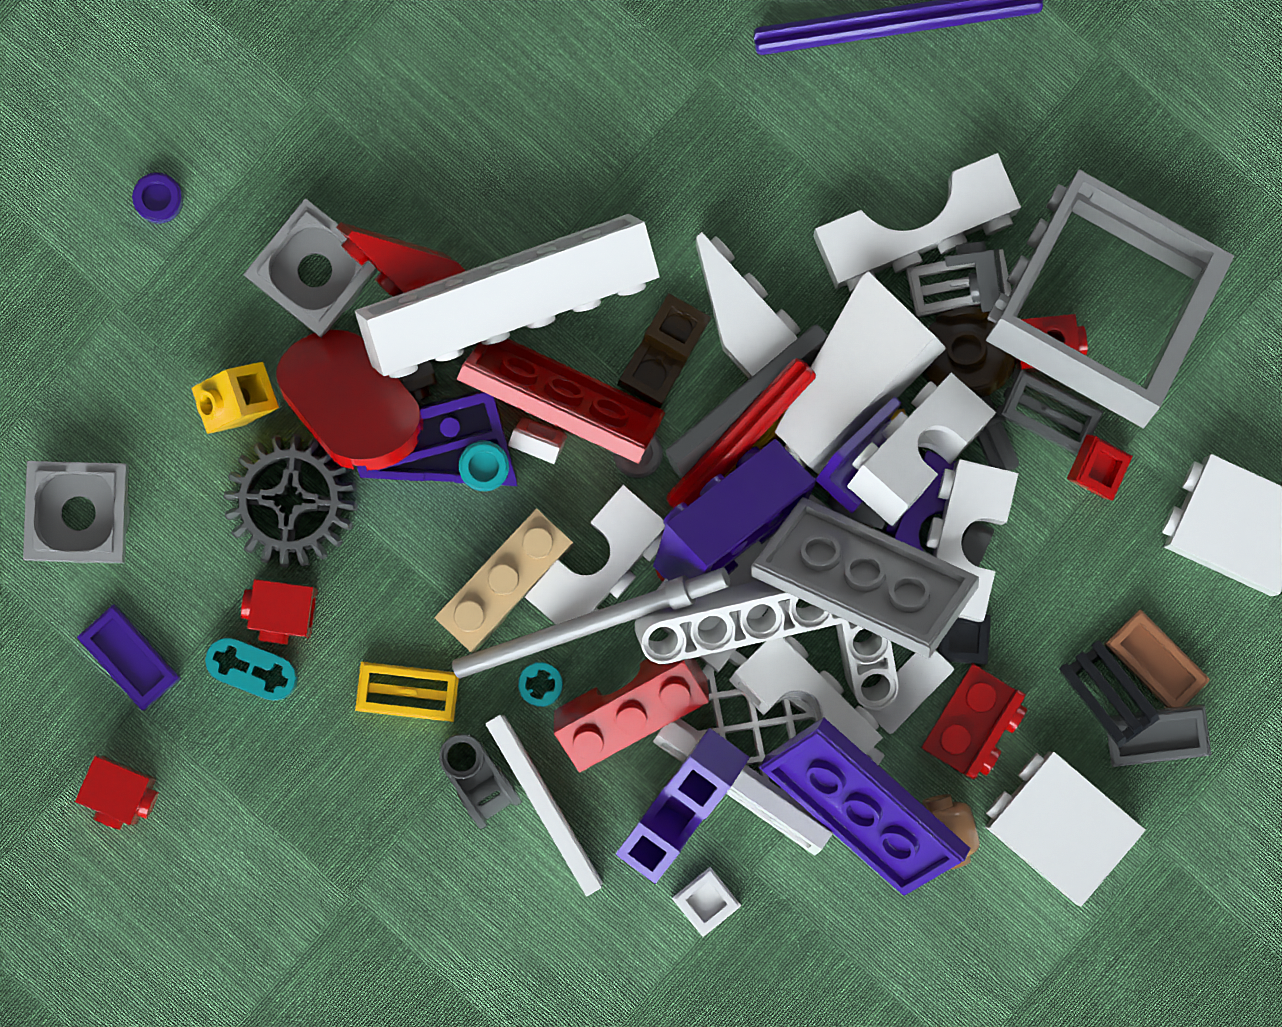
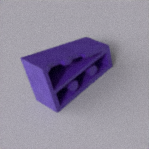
(446, 432)

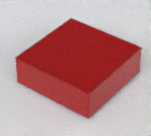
(1099, 467)

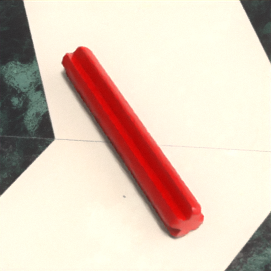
(744, 431)

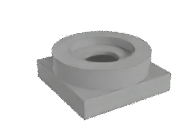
(277, 267)
(48, 490)

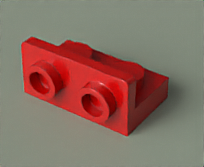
(975, 722)

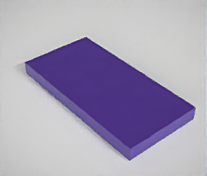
(864, 807)

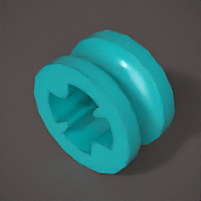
(531, 672)

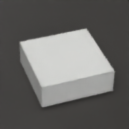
(537, 440)
(706, 901)

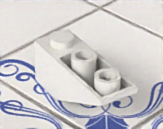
(745, 324)

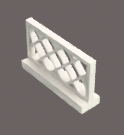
(750, 787)

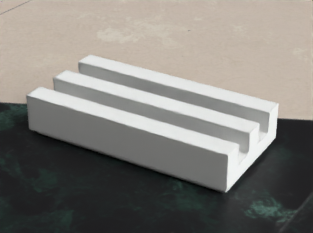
(918, 292)

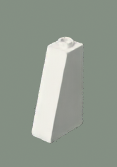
(861, 366)

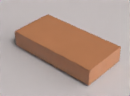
(1156, 661)

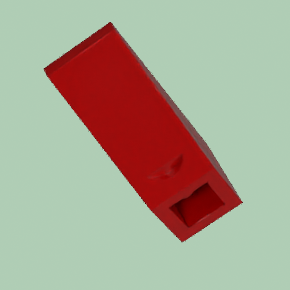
(400, 263)

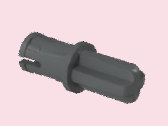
(995, 442)

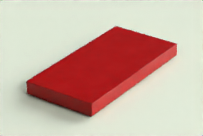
(563, 397)

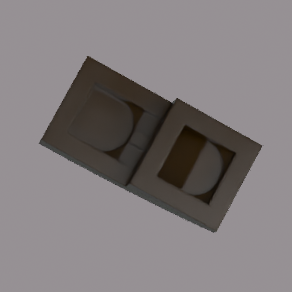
(664, 351)

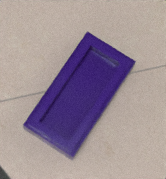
(128, 657)

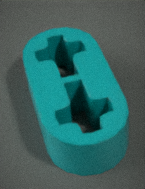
(246, 680)

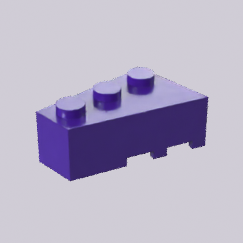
(732, 513)

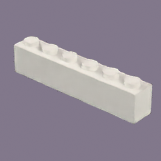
(507, 295)

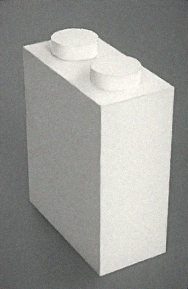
(1230, 524)
(1063, 826)

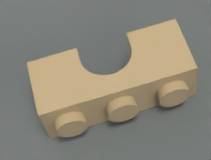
(504, 581)

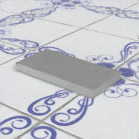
(865, 577)

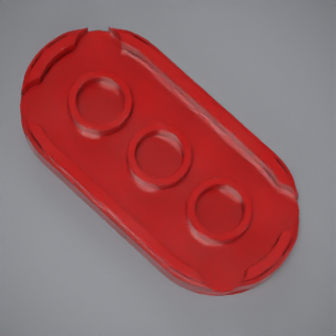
(348, 402)

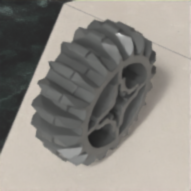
(289, 524)

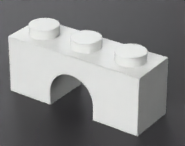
(895, 473)
(971, 495)
(631, 532)
(781, 673)

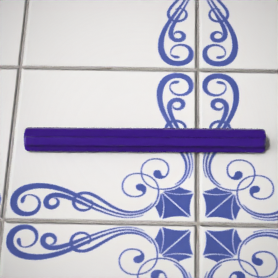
(886, 22)

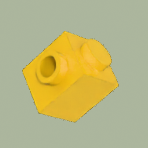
(235, 397)

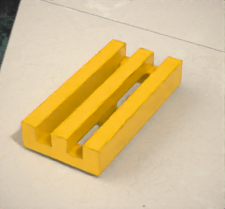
(365, 686)

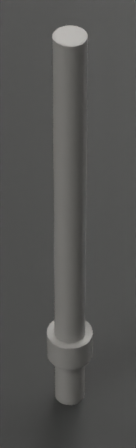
(675, 594)

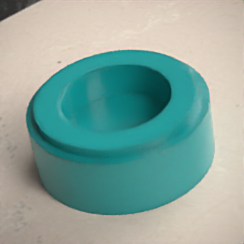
(483, 465)

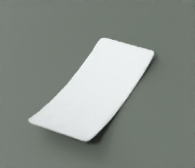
(916, 682)

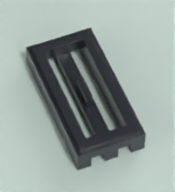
(1085, 663)

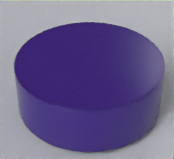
(157, 198)

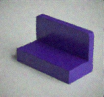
(839, 469)

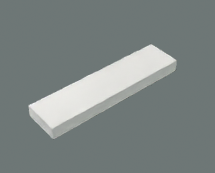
(545, 804)

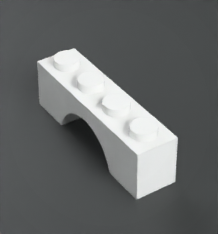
(976, 200)

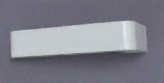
(781, 620)

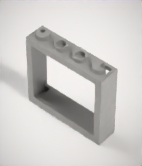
(1145, 231)

